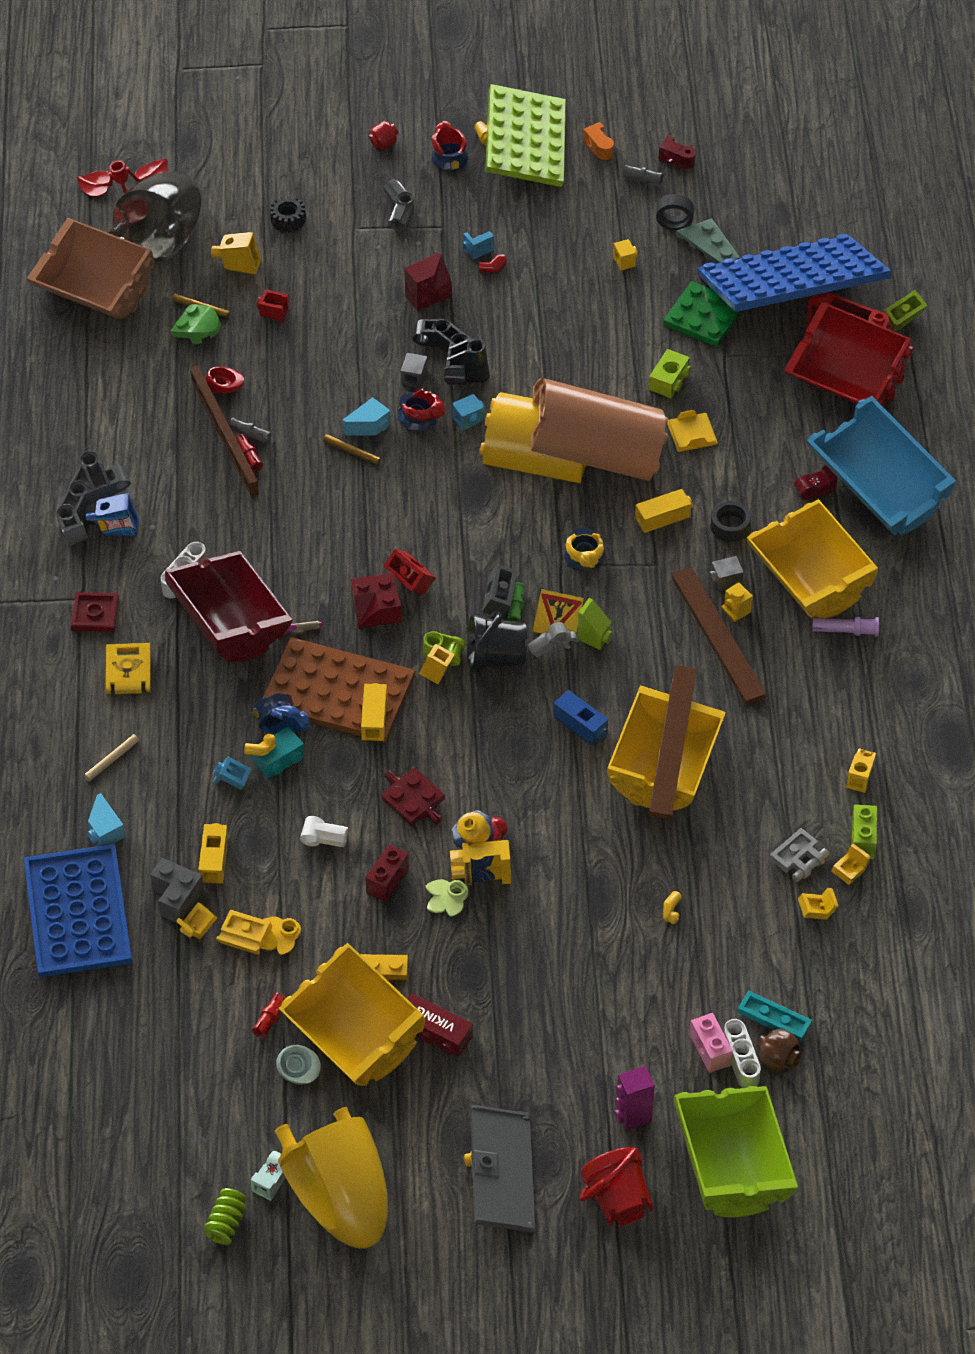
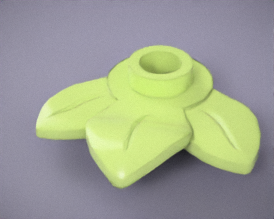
(444, 896)

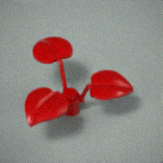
(97, 182)

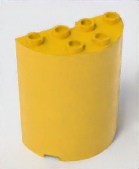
(509, 440)
(815, 560)
(638, 748)
(355, 1017)

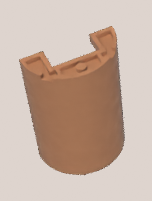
(598, 429)

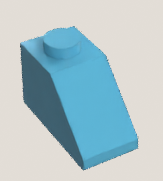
(367, 419)
(104, 823)

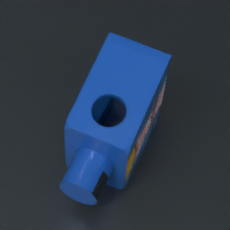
(115, 516)

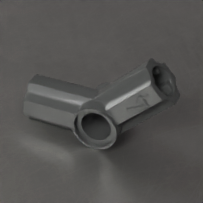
(403, 204)

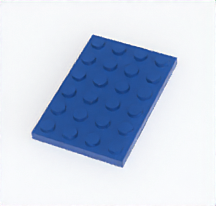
(77, 910)

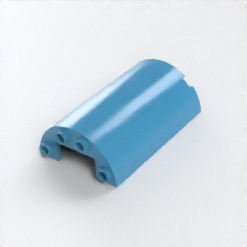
(884, 467)

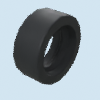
(671, 202)
(730, 534)

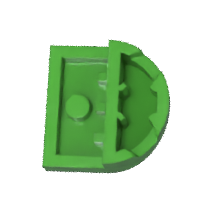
(197, 323)

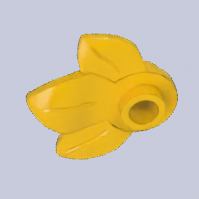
(278, 936)

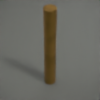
(187, 301)
(352, 449)

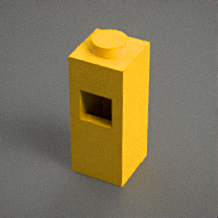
(663, 510)
(374, 712)
(213, 853)

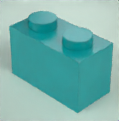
(288, 751)

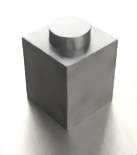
(414, 370)
(726, 573)

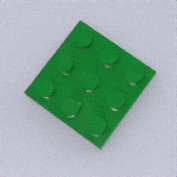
(701, 315)

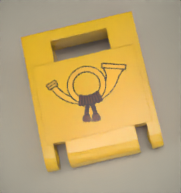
(128, 671)

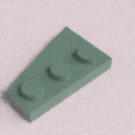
(709, 240)

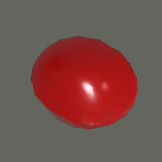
(224, 380)

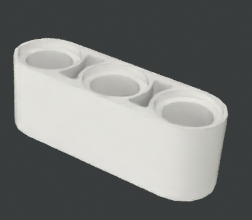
(192, 553)
(742, 1063)

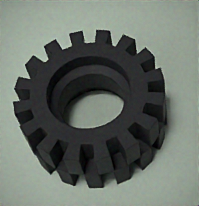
(288, 206)

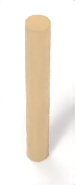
(109, 759)

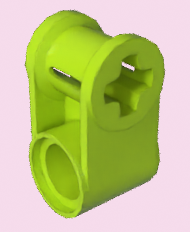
(445, 641)

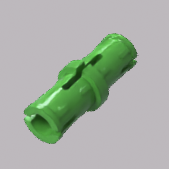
(517, 603)

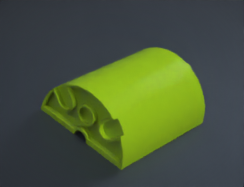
(735, 1150)

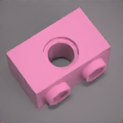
(711, 1042)

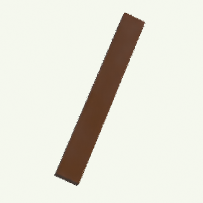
(224, 431)
(718, 636)
(672, 742)

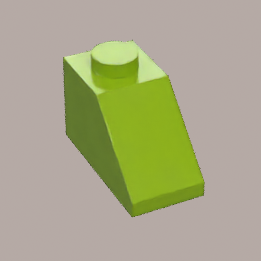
(593, 625)

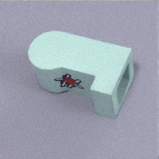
(269, 1177)

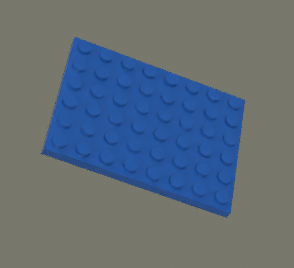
(793, 272)

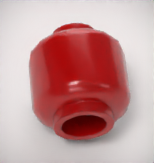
(383, 135)

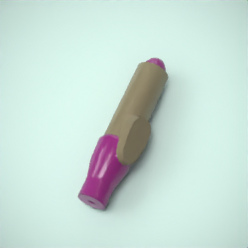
(299, 628)

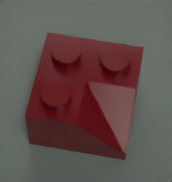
(427, 282)
(376, 600)

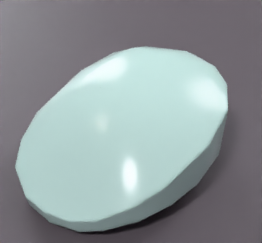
(298, 1064)

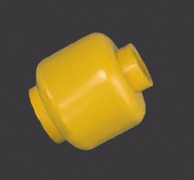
(473, 828)

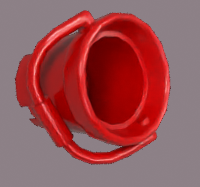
(617, 1185)

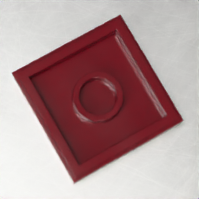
(94, 612)

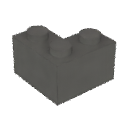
(179, 889)

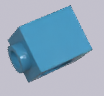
(468, 412)

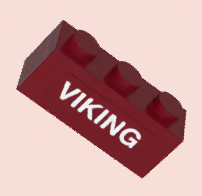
(442, 1027)

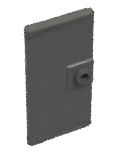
(502, 1168)

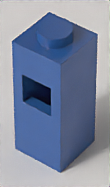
(580, 717)

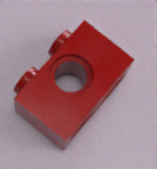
(409, 571)

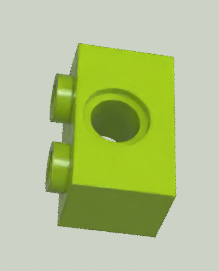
(905, 310)
(669, 373)
(865, 828)

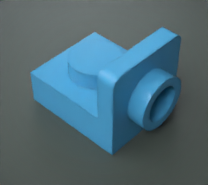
(479, 245)
(231, 772)

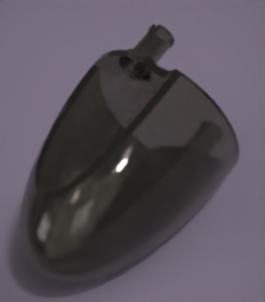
(159, 213)

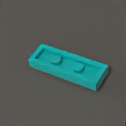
(774, 1015)

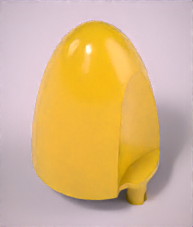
(338, 1178)

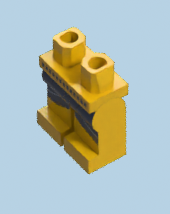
(482, 862)

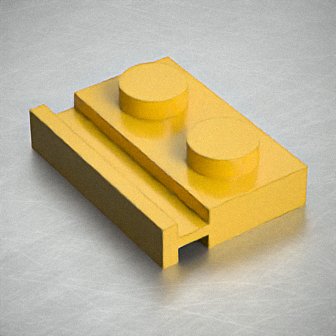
(244, 932)

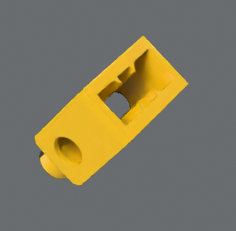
(238, 253)

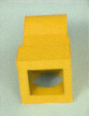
(860, 770)

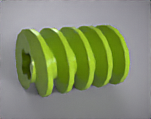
(225, 1216)

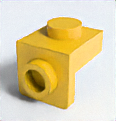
(852, 864)
(818, 905)
(197, 921)

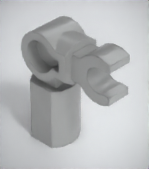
(556, 634)

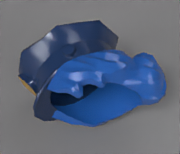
(278, 713)

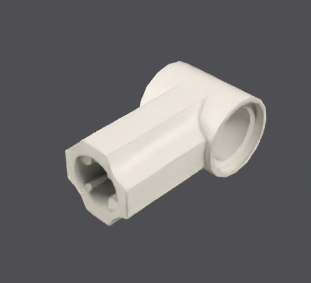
(317, 831)

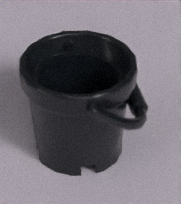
(495, 642)

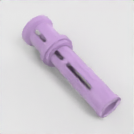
(856, 626)

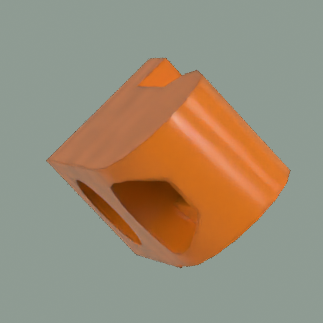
(598, 142)

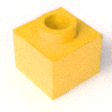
(625, 254)

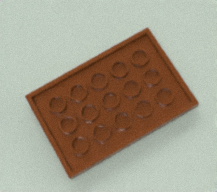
(331, 684)

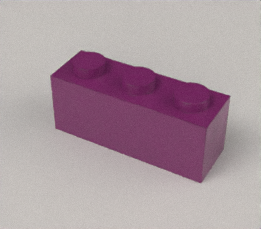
(634, 1098)

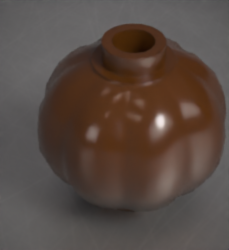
(778, 1050)

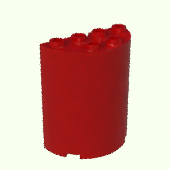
(850, 356)

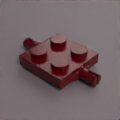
(413, 796)

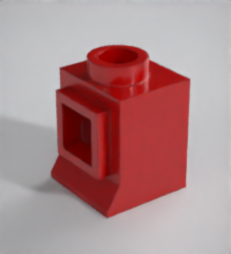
(273, 305)

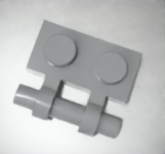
(794, 850)

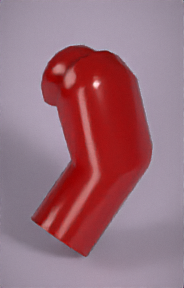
(494, 265)

